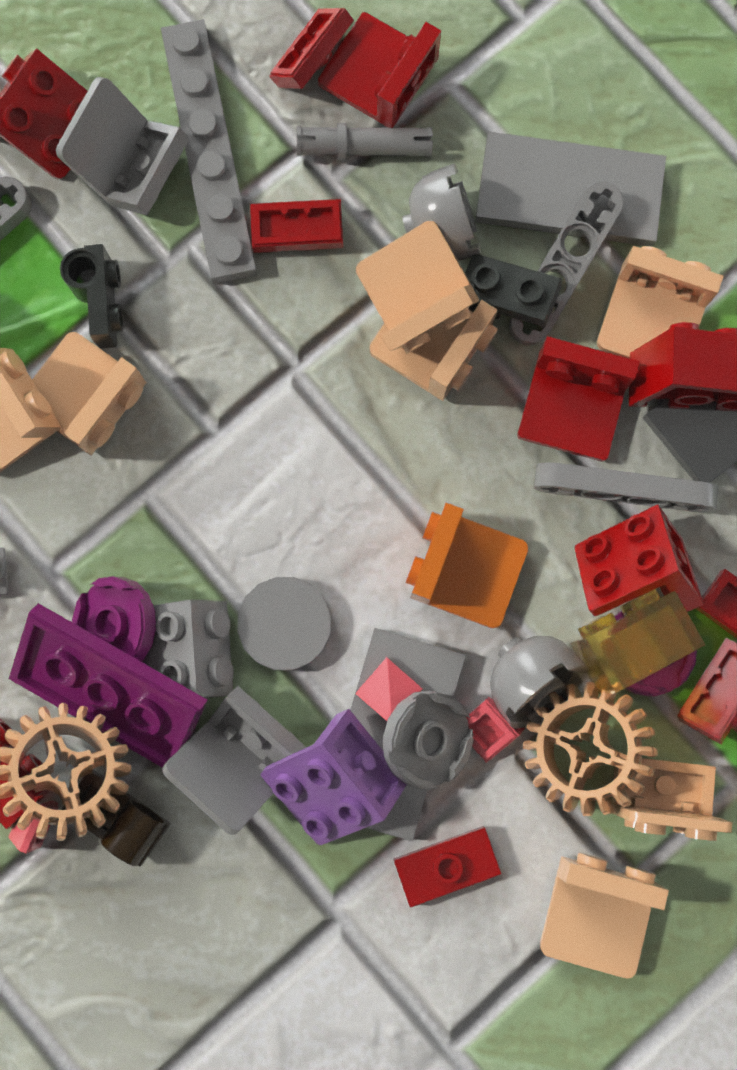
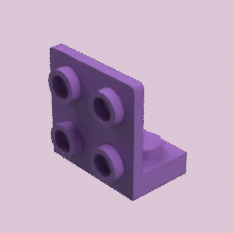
(336, 782)

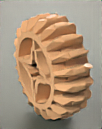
(597, 726)
(83, 764)

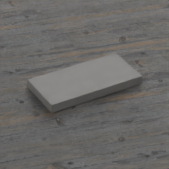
(541, 180)
(432, 670)

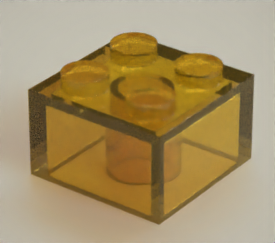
(637, 643)

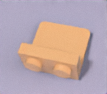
(417, 286)
(652, 296)
(445, 358)
(87, 390)
(24, 411)
(675, 797)
(600, 915)

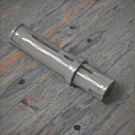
(364, 141)

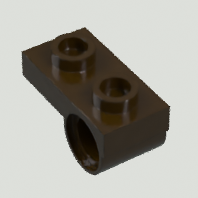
(130, 831)

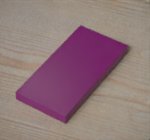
(81, 669)

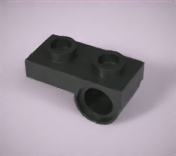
(513, 289)
(103, 313)

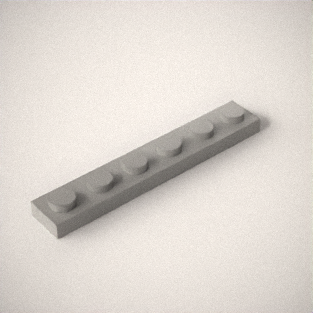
(208, 152)

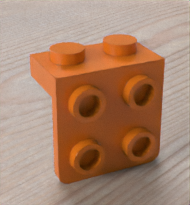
(467, 568)

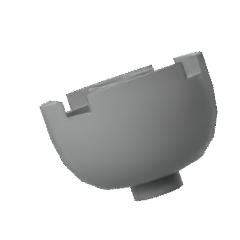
(448, 206)
(530, 673)

